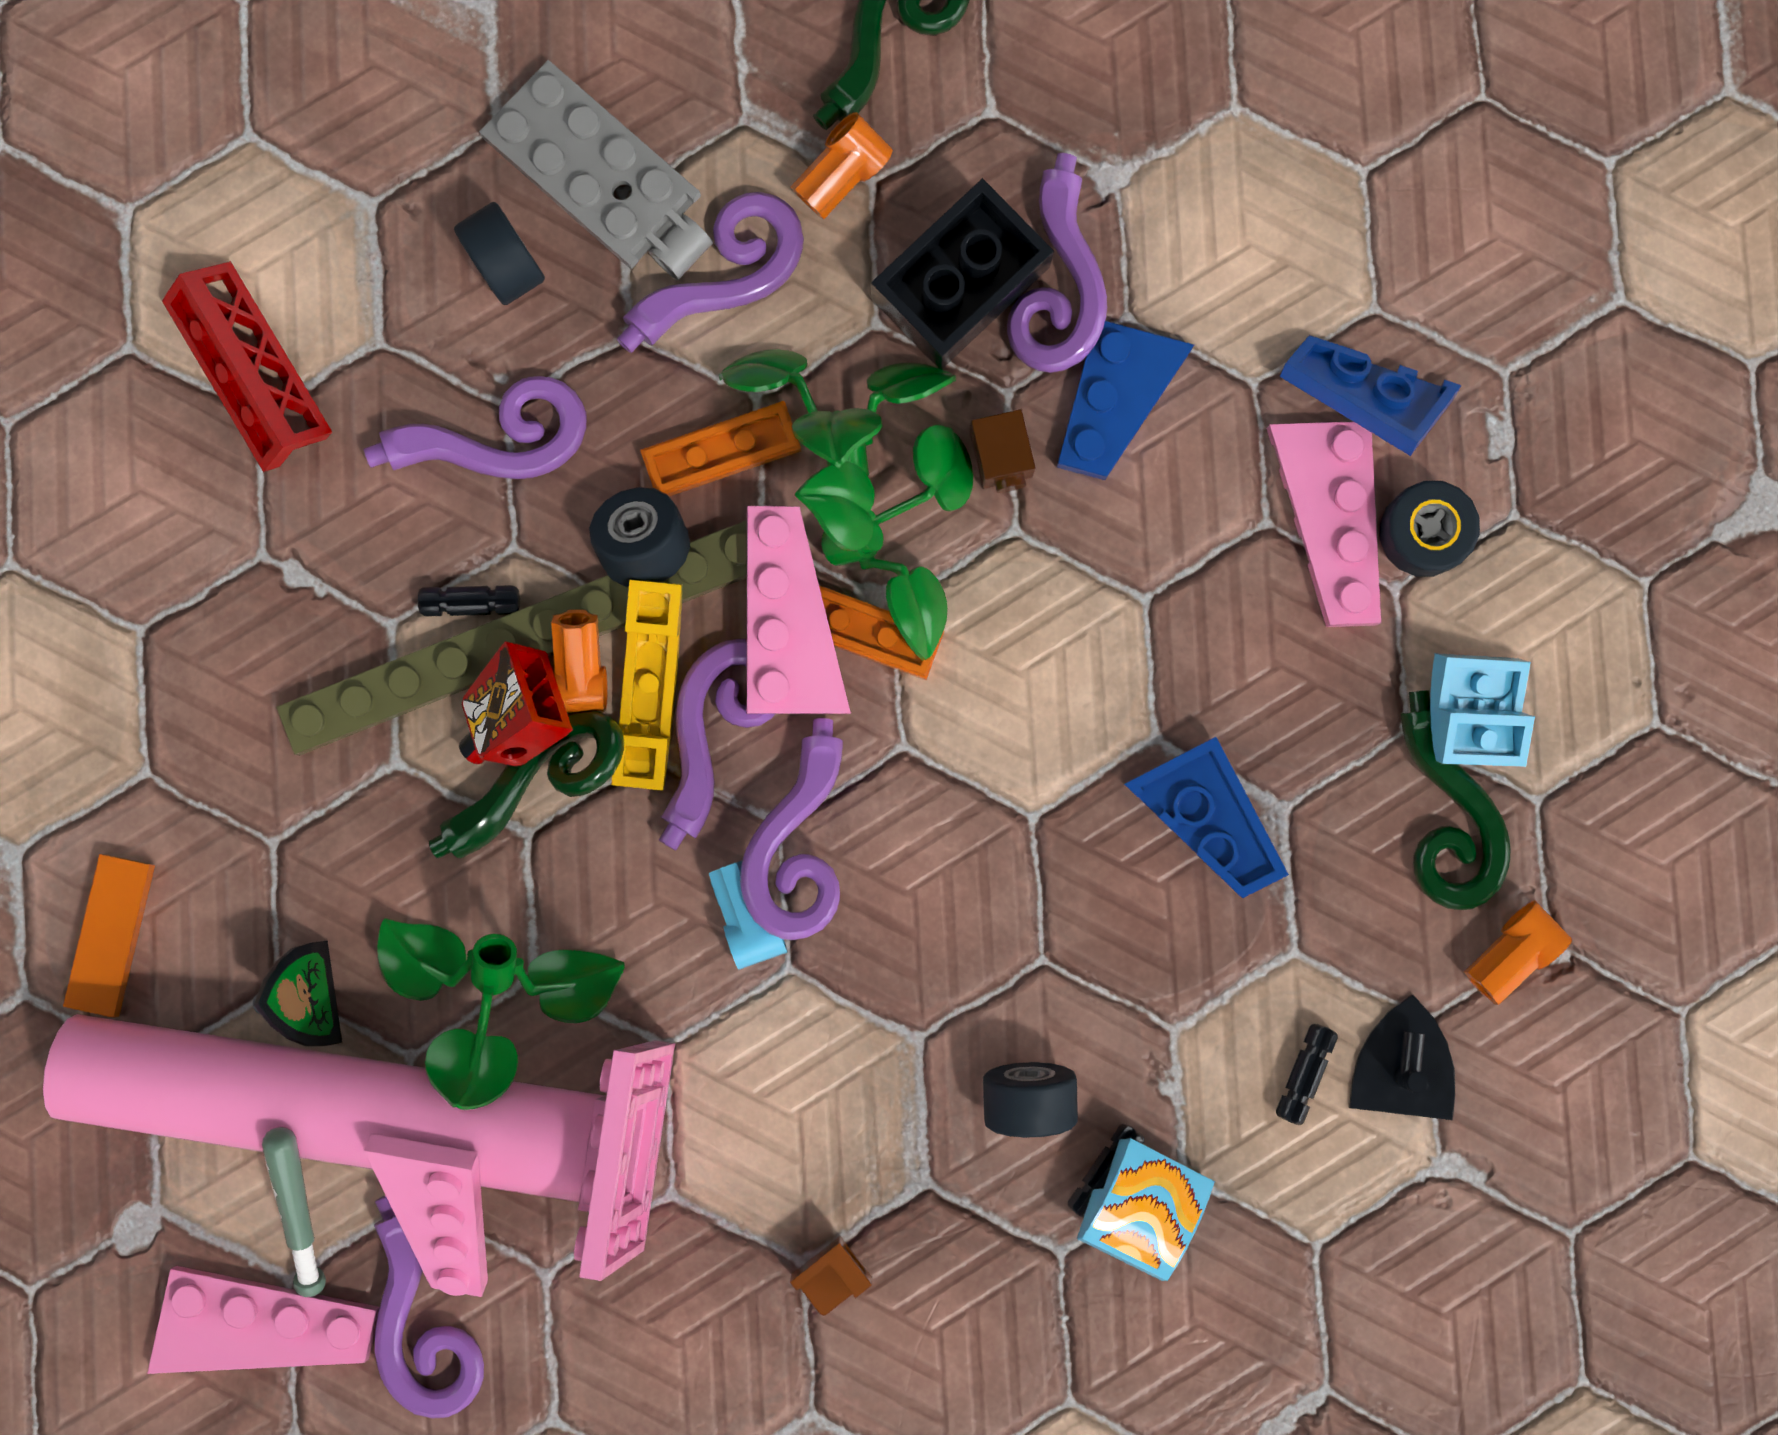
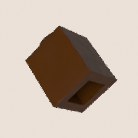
(1002, 451)

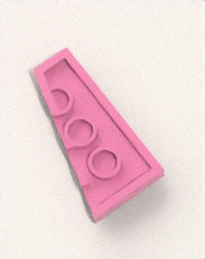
(1335, 514)
(788, 633)
(438, 1208)
(247, 1324)

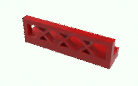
(227, 363)

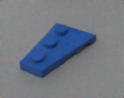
(1116, 394)
(1377, 398)
(1213, 816)

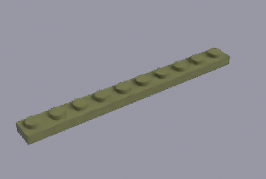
(459, 660)

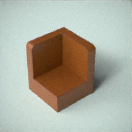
(832, 1277)

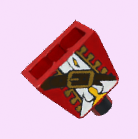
(513, 708)

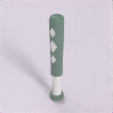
(289, 1190)

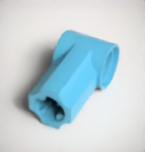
(745, 938)

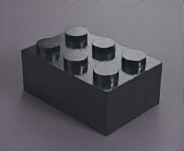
(961, 274)

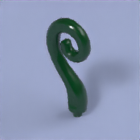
(858, 80)
(1475, 801)
(490, 815)

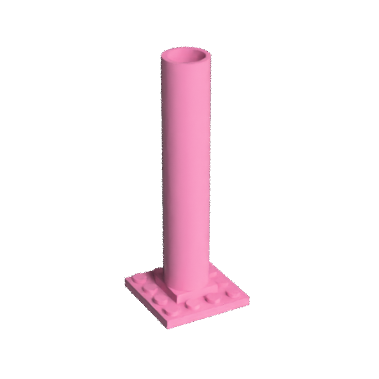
(238, 1090)

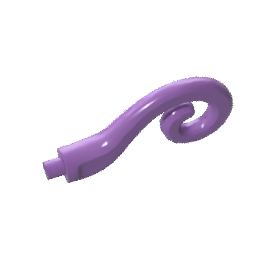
(1058, 213)
(667, 305)
(424, 442)
(817, 775)
(695, 791)
(394, 1308)

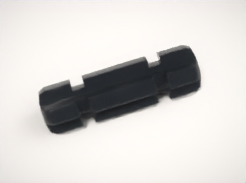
(468, 600)
(1306, 1074)
(1100, 1169)

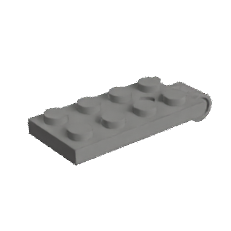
(581, 157)

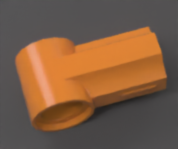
(851, 156)
(578, 661)
(1528, 943)

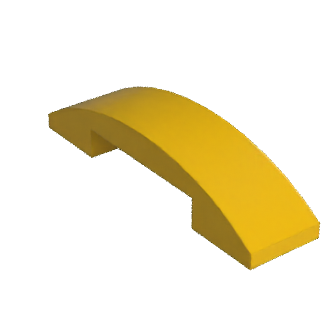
(649, 682)

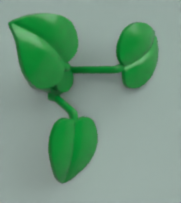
(835, 434)
(852, 533)
(480, 1068)

